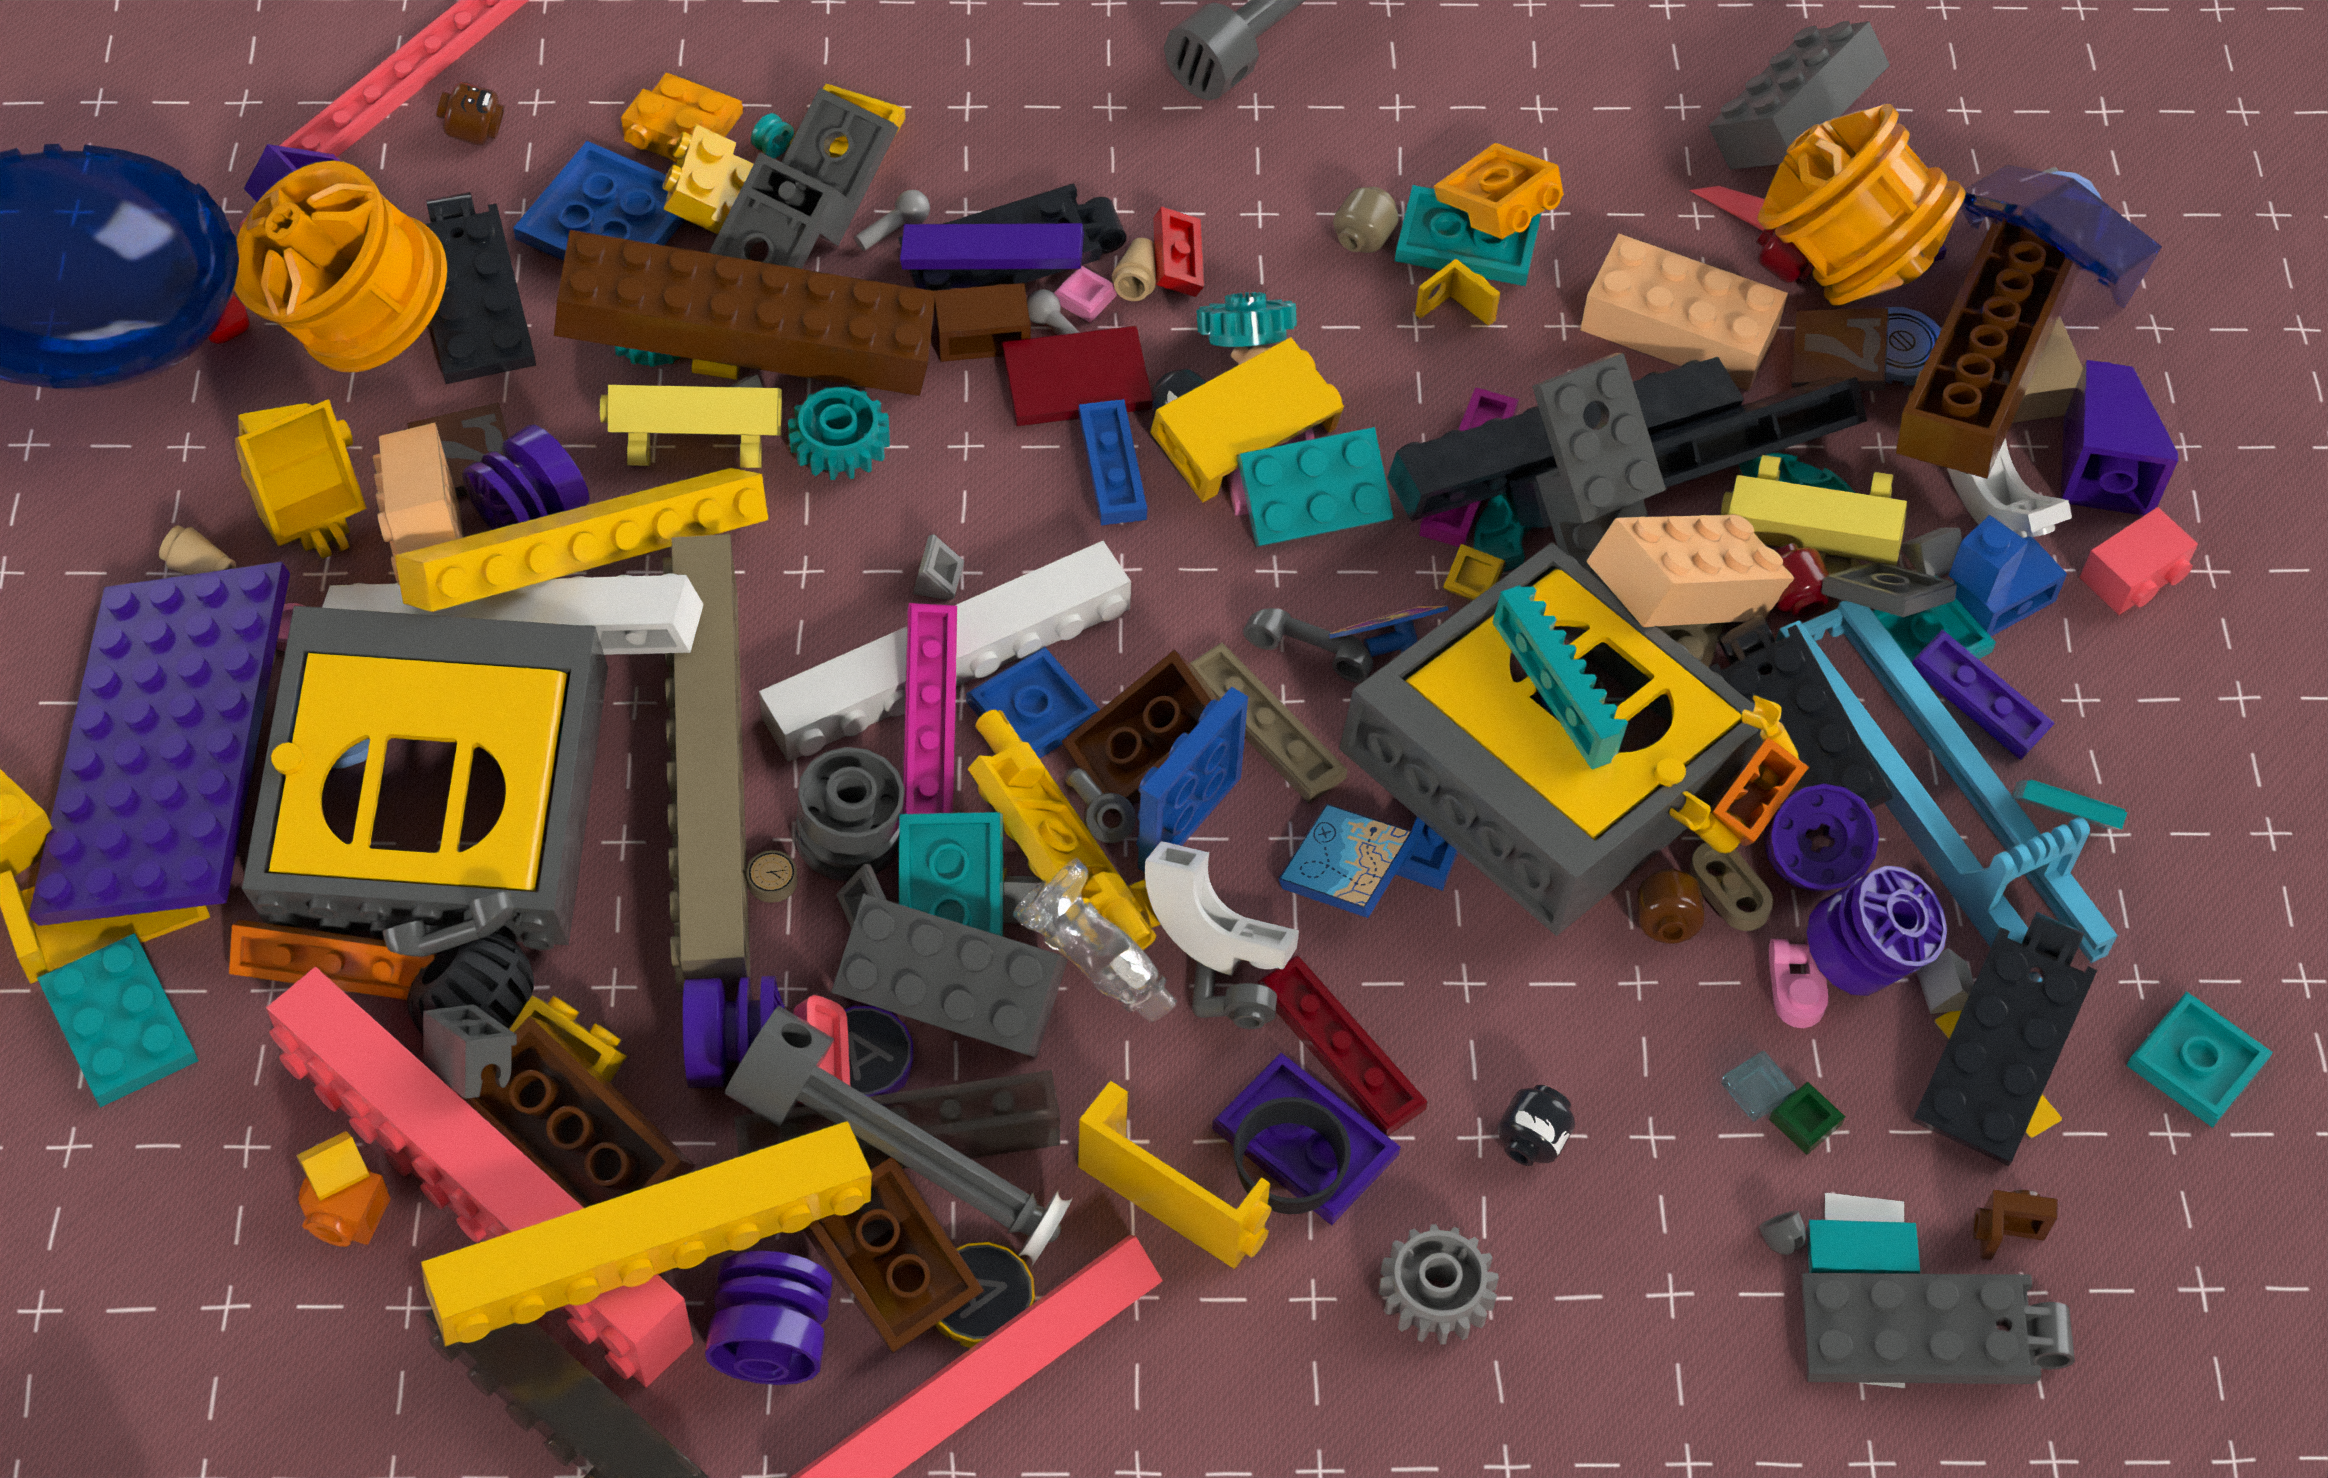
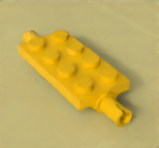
(1048, 826)

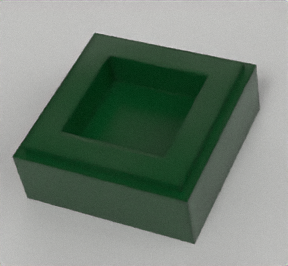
(1807, 1118)

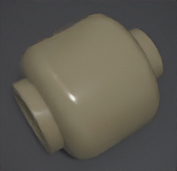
(1365, 219)

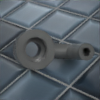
(1097, 804)
(1244, 1003)

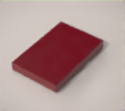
(1061, 371)

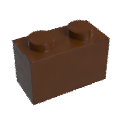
(978, 319)

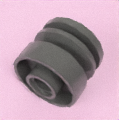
(848, 812)

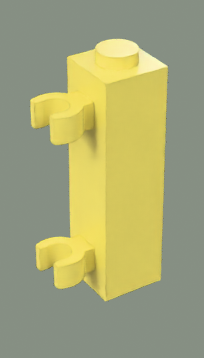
(692, 411)
(1820, 517)

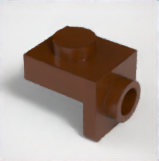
(2013, 1214)

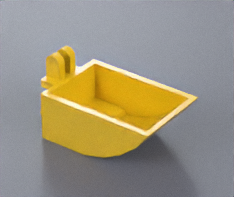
(302, 478)

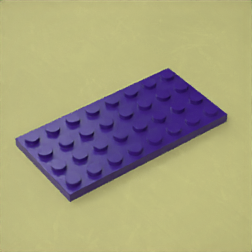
(162, 746)

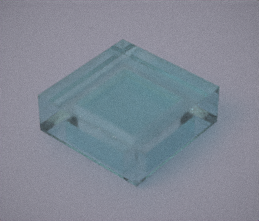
(1758, 1085)

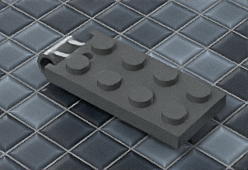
(1931, 1329)

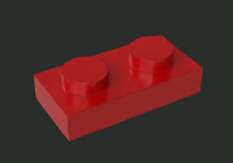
(1178, 252)

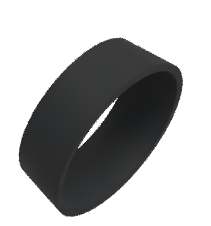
(1300, 1112)

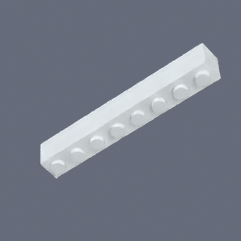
(627, 610)
(991, 632)

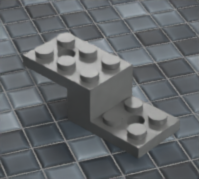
(809, 190)
(1600, 469)

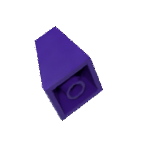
(2114, 443)

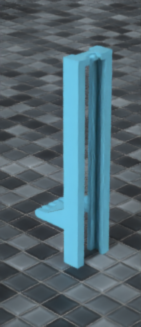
(1979, 891)

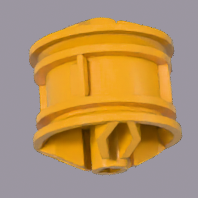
(1861, 204)
(339, 266)

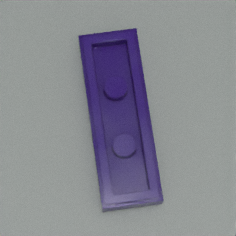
(1982, 694)

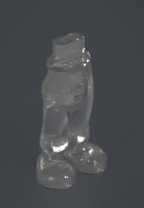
(1094, 943)

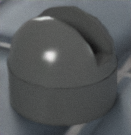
(1784, 1232)

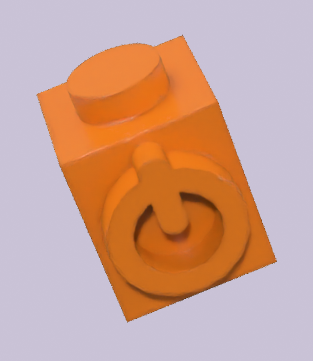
(346, 1214)

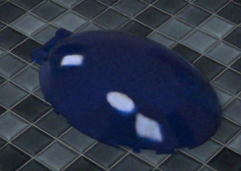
(106, 268)

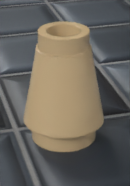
(1136, 272)
(192, 553)

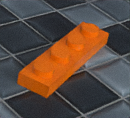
(347, 960)

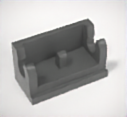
(463, 1042)

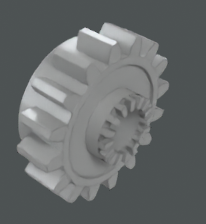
(1432, 1308)

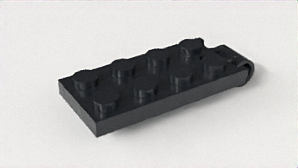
(1101, 235)
(480, 314)
(1808, 708)
(2007, 1040)

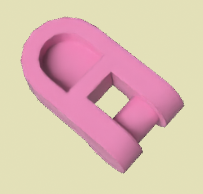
(1796, 997)

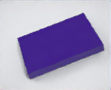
(1299, 1155)

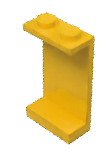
(1244, 412)
(55, 945)
(1163, 1190)

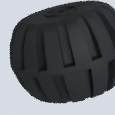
(481, 973)

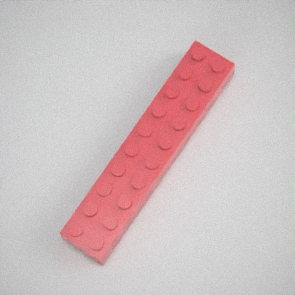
(459, 1159)

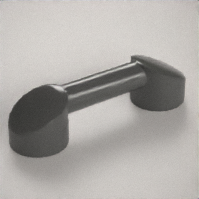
(1269, 625)
(488, 916)

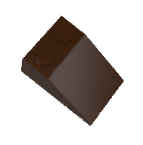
(1140, 726)
(895, 1259)

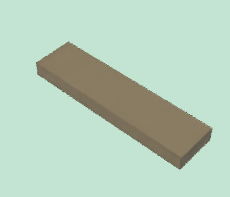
(1273, 728)

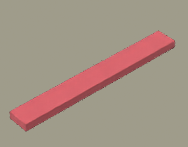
(401, 75)
(992, 1367)

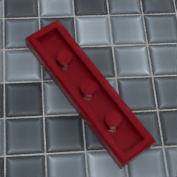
(1344, 1047)

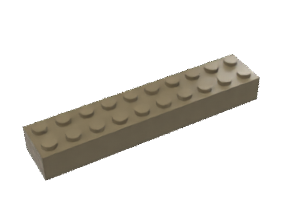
(707, 776)

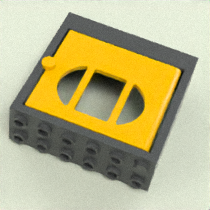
(441, 681)
(1502, 773)

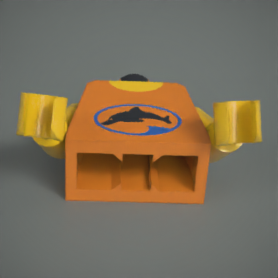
(1755, 789)

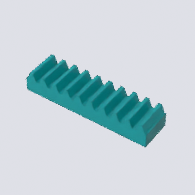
(1559, 675)

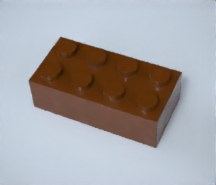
(575, 1121)

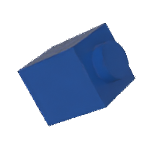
(1988, 558)

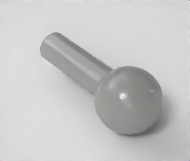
(910, 208)
(1045, 310)

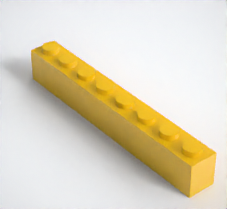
(579, 539)
(646, 1233)

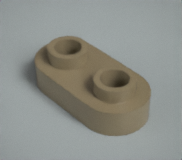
(1733, 888)

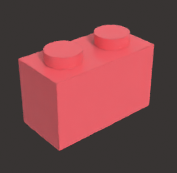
(2139, 561)

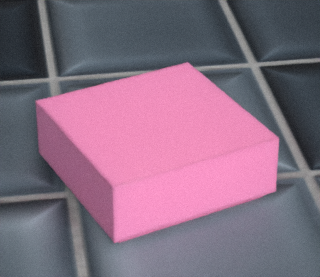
(1085, 294)

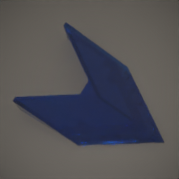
(2068, 218)

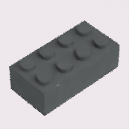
(1798, 89)
(950, 975)

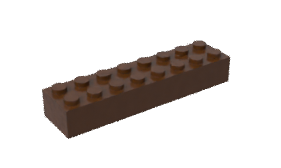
(744, 313)
(1986, 352)

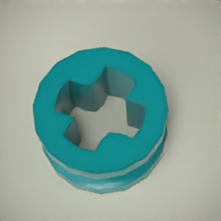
(772, 135)

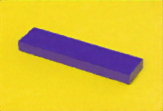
(992, 246)

